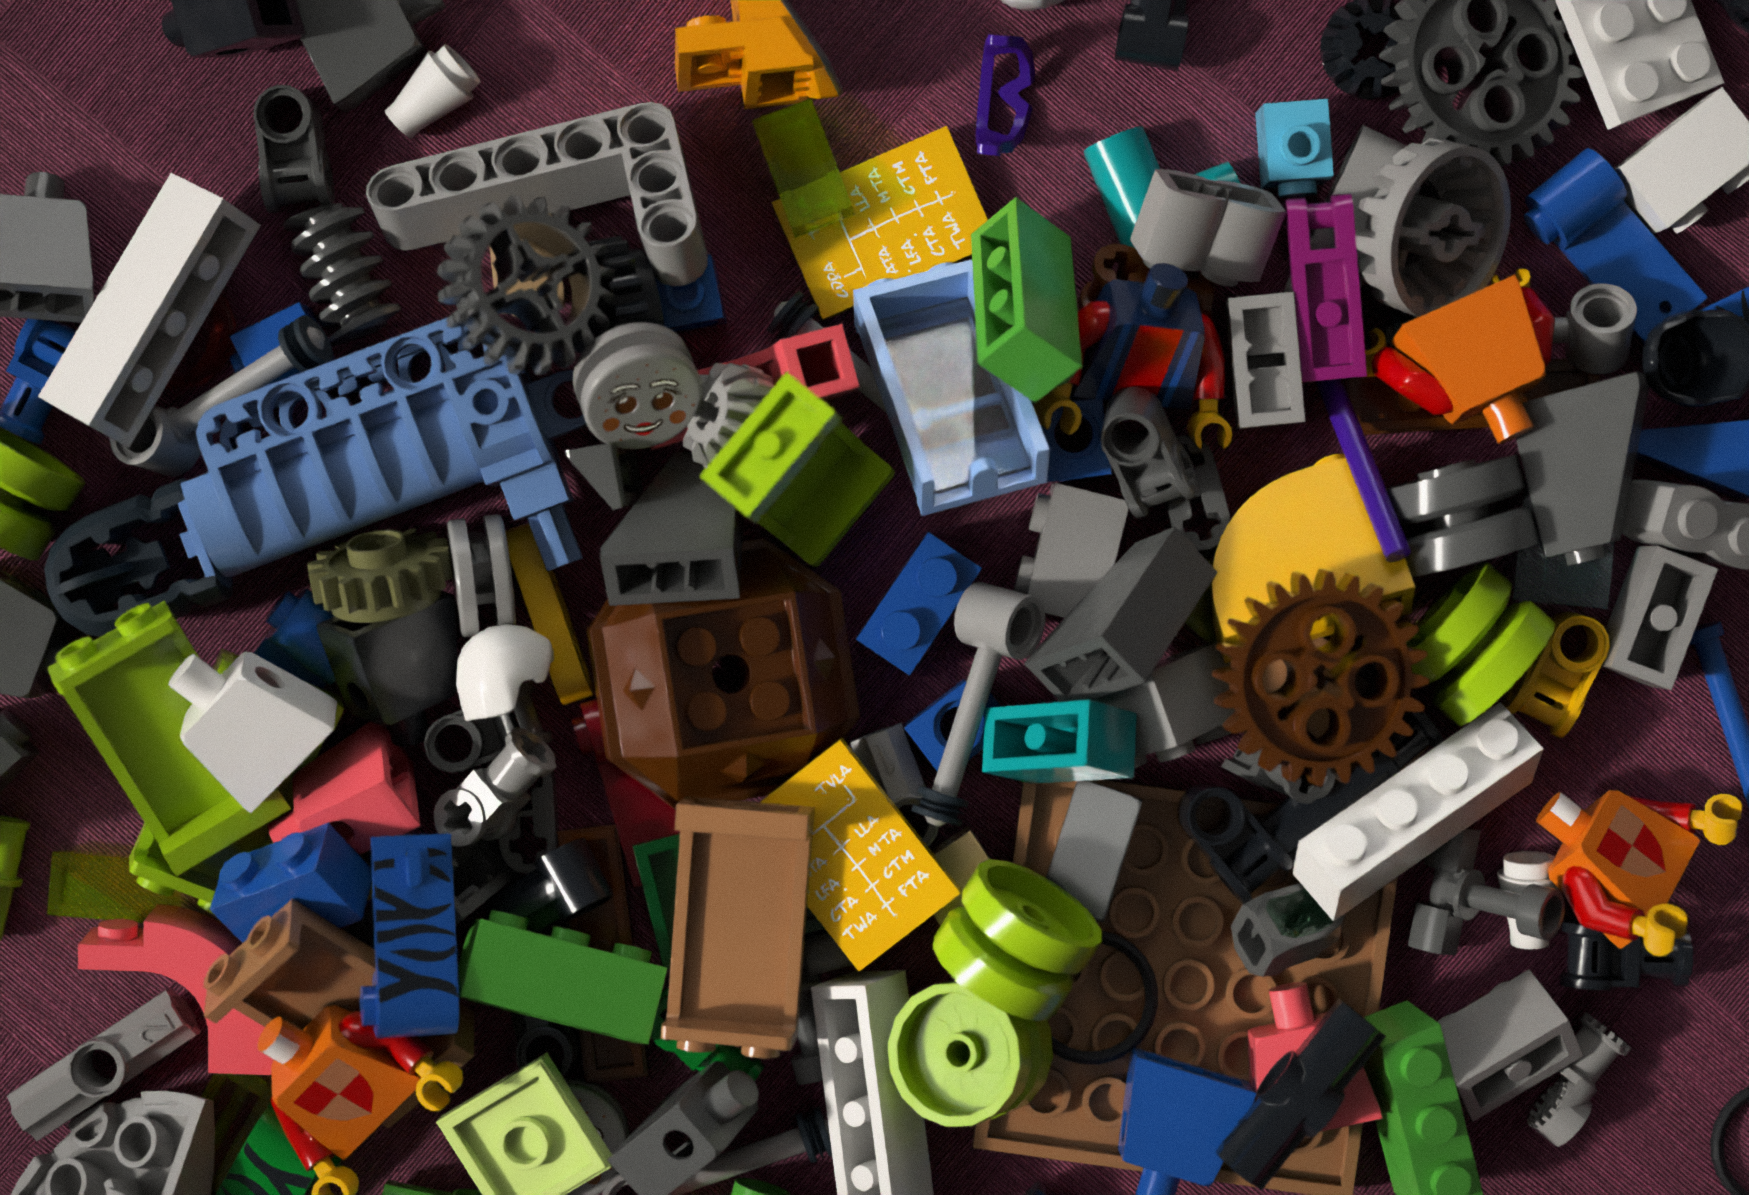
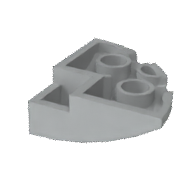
(131, 1148)

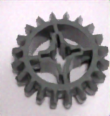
(519, 261)

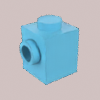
(1294, 146)

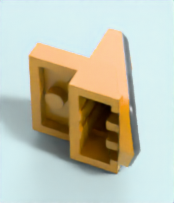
(761, 50)

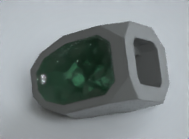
(1282, 930)

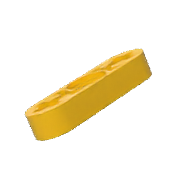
(549, 616)

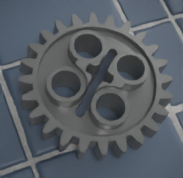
(1524, 99)

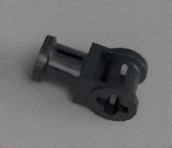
(1601, 965)

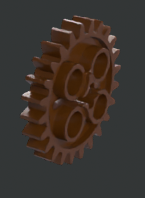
(1357, 721)

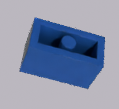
(918, 603)
(306, 866)

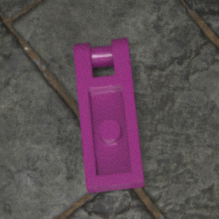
(1326, 290)

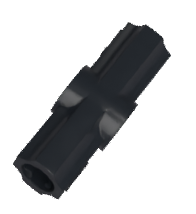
(1300, 1094)

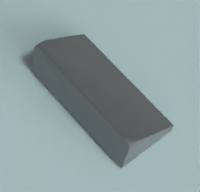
(611, 472)
(1094, 844)

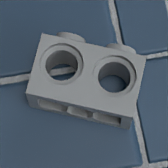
(1264, 360)

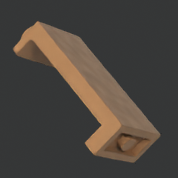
(739, 925)
(300, 966)

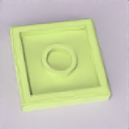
(526, 1135)

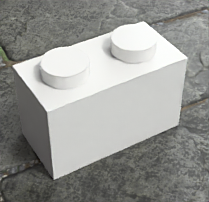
(1687, 164)

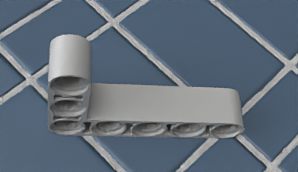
(570, 164)

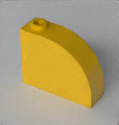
(1302, 526)

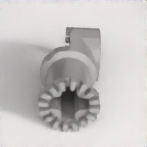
(1568, 1100)

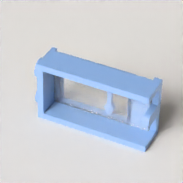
(952, 419)

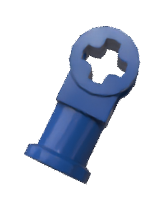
(32, 365)

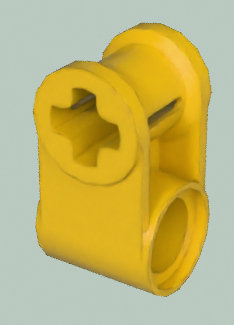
(1560, 678)

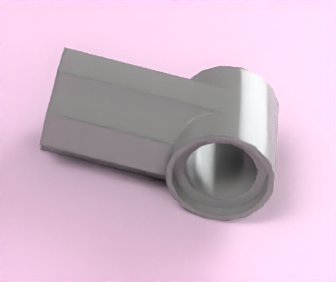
(894, 767)

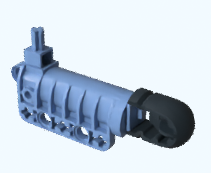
(330, 473)

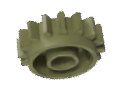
(381, 575)

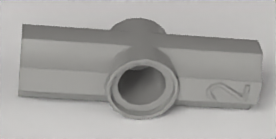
(74, 1084)

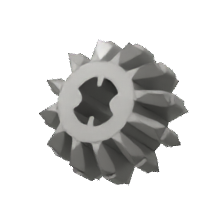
(727, 401)

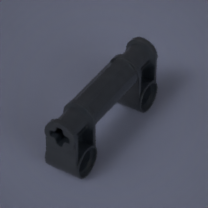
(1251, 851)

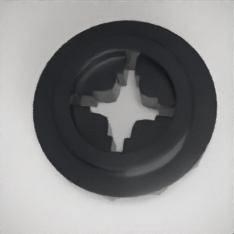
(1342, 41)

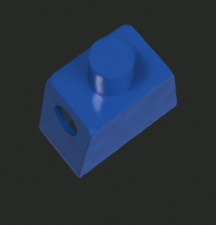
(1177, 1120)

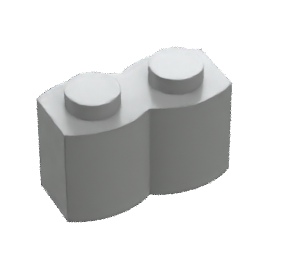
(1207, 226)
(1688, 522)

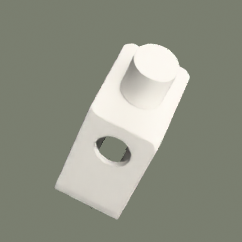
(251, 723)

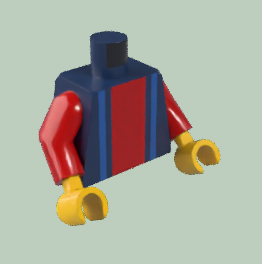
(1148, 340)

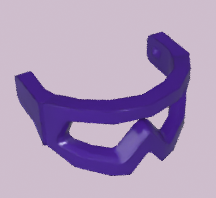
(989, 141)

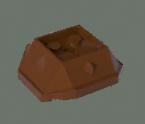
(684, 734)

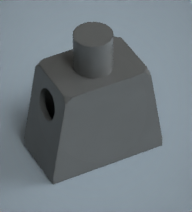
(363, 43)
(44, 253)
(29, 638)
(706, 1108)

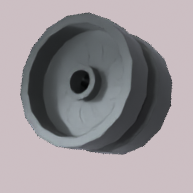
(1459, 515)

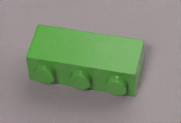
(1025, 301)
(560, 978)
(1419, 1107)

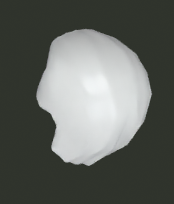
(495, 667)

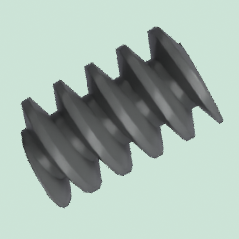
(342, 271)

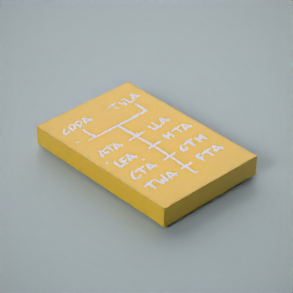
(909, 215)
(868, 864)

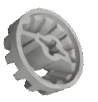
(1453, 235)

